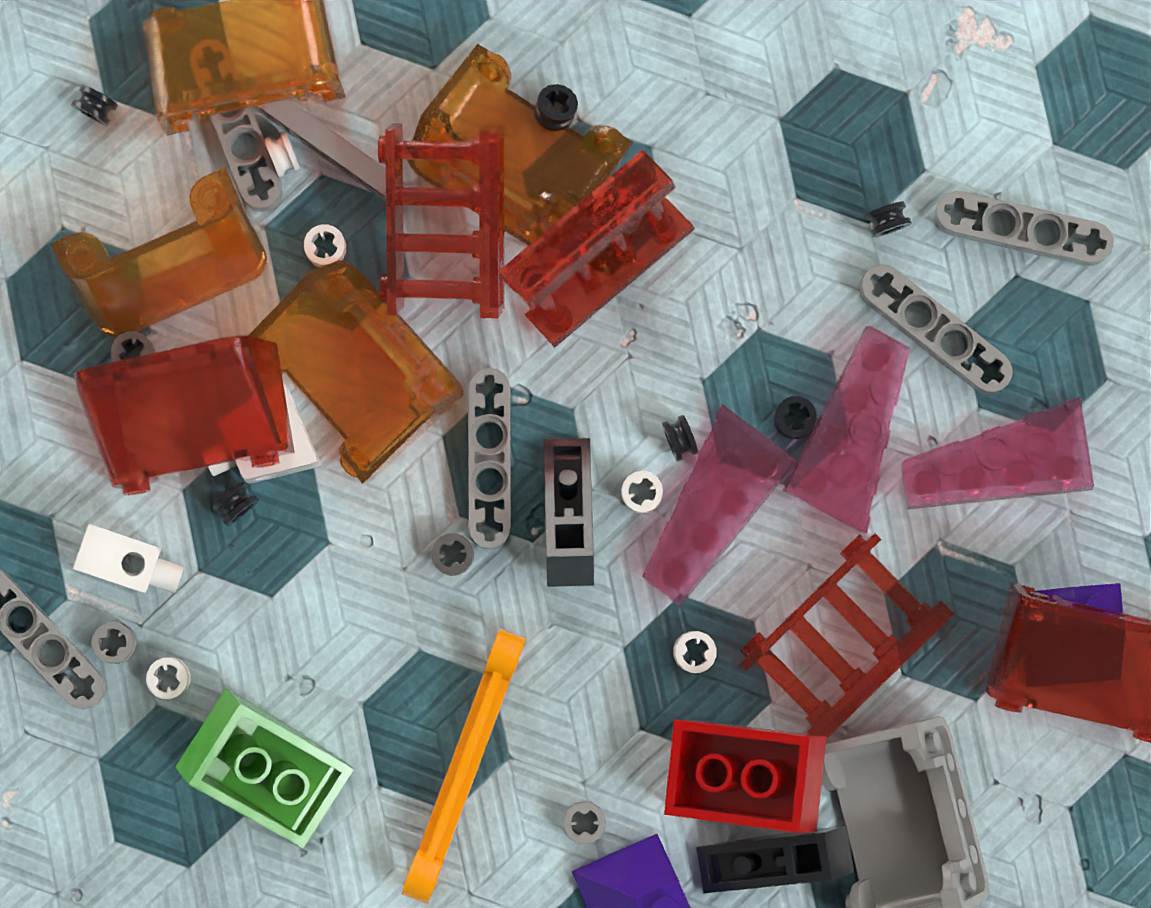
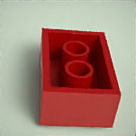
(745, 776)

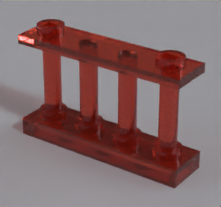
(483, 244)
(597, 249)
(887, 649)

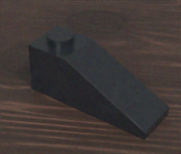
(568, 512)
(775, 860)

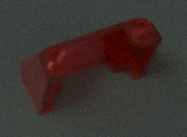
(187, 410)
(1073, 661)

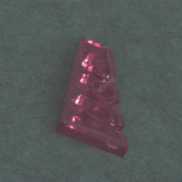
(848, 442)
(1019, 460)
(723, 493)

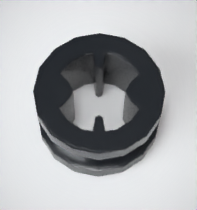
(559, 94)
(94, 105)
(888, 219)
(783, 410)
(680, 438)
(235, 504)

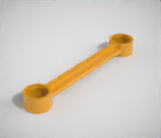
(463, 766)

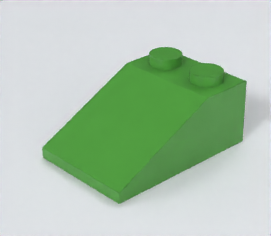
(263, 768)

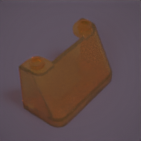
(238, 57)
(542, 168)
(172, 270)
(359, 366)

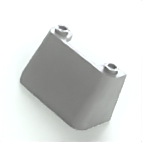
(907, 818)

